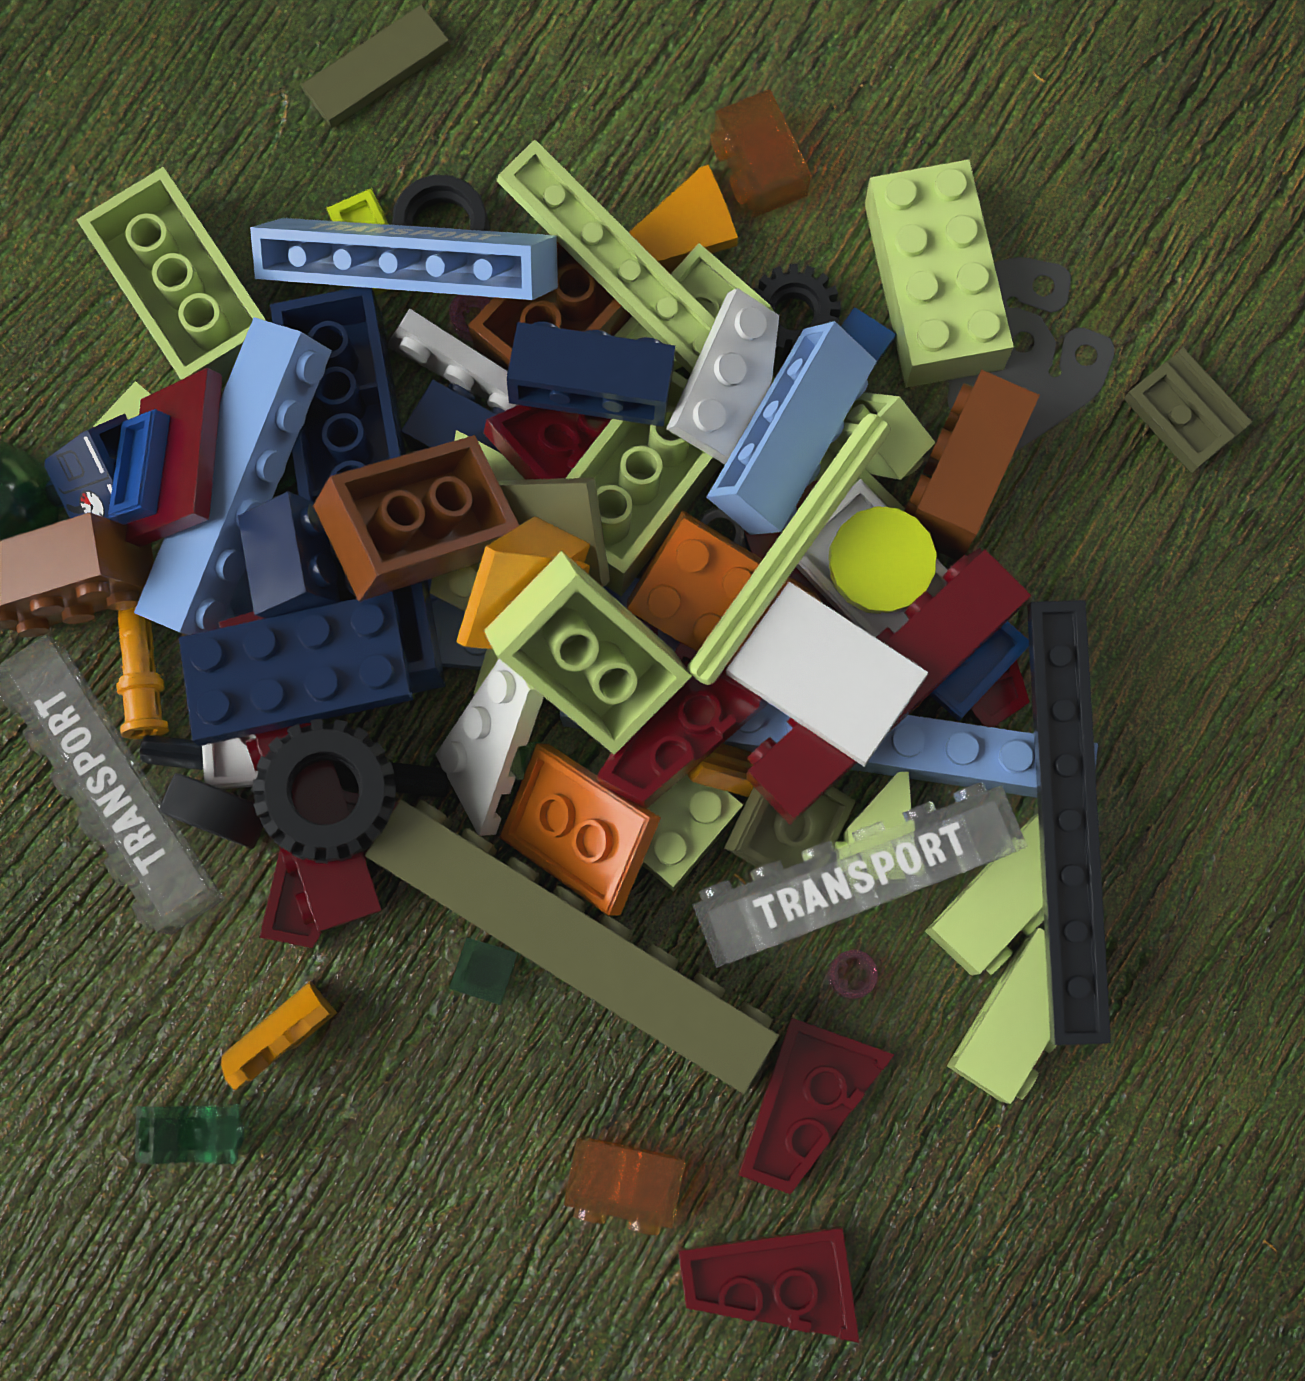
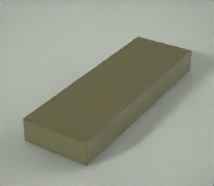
(376, 66)

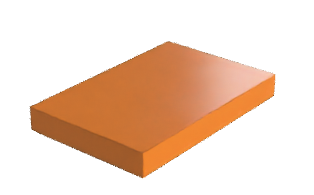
(579, 829)

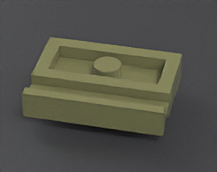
(1187, 410)

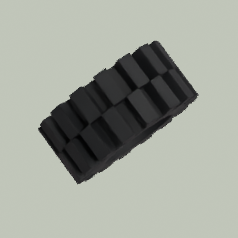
(803, 287)

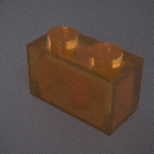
(760, 154)
(624, 1184)

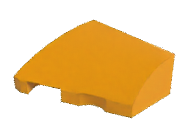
(684, 219)
(276, 1034)

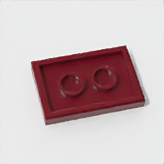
(188, 456)

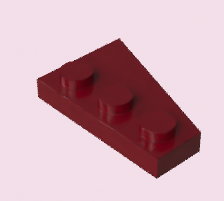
(542, 440)

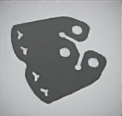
(1076, 383)

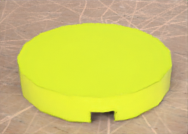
(882, 560)

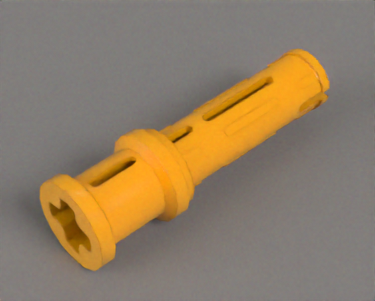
(139, 682)

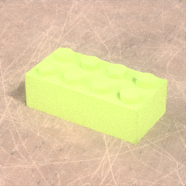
(938, 273)
(173, 275)
(642, 487)

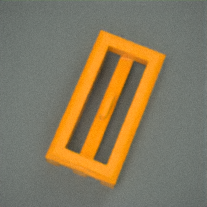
(724, 770)

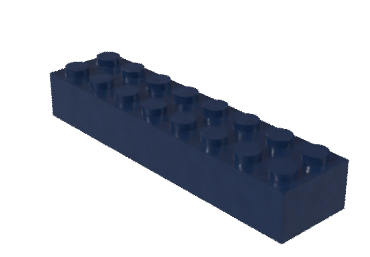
(353, 426)

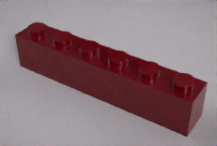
(936, 637)
(336, 889)

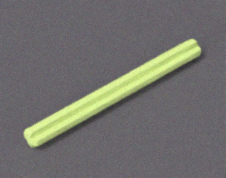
(788, 549)

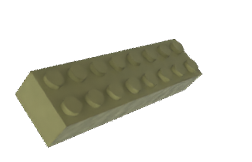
(572, 945)

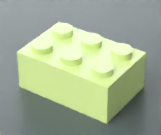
(586, 653)

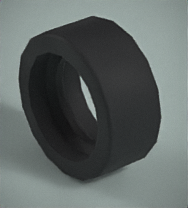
(436, 190)
(212, 810)

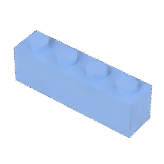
(792, 429)

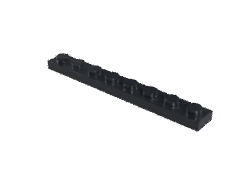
(1068, 823)

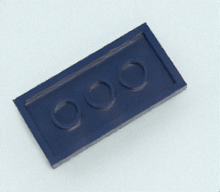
(295, 669)

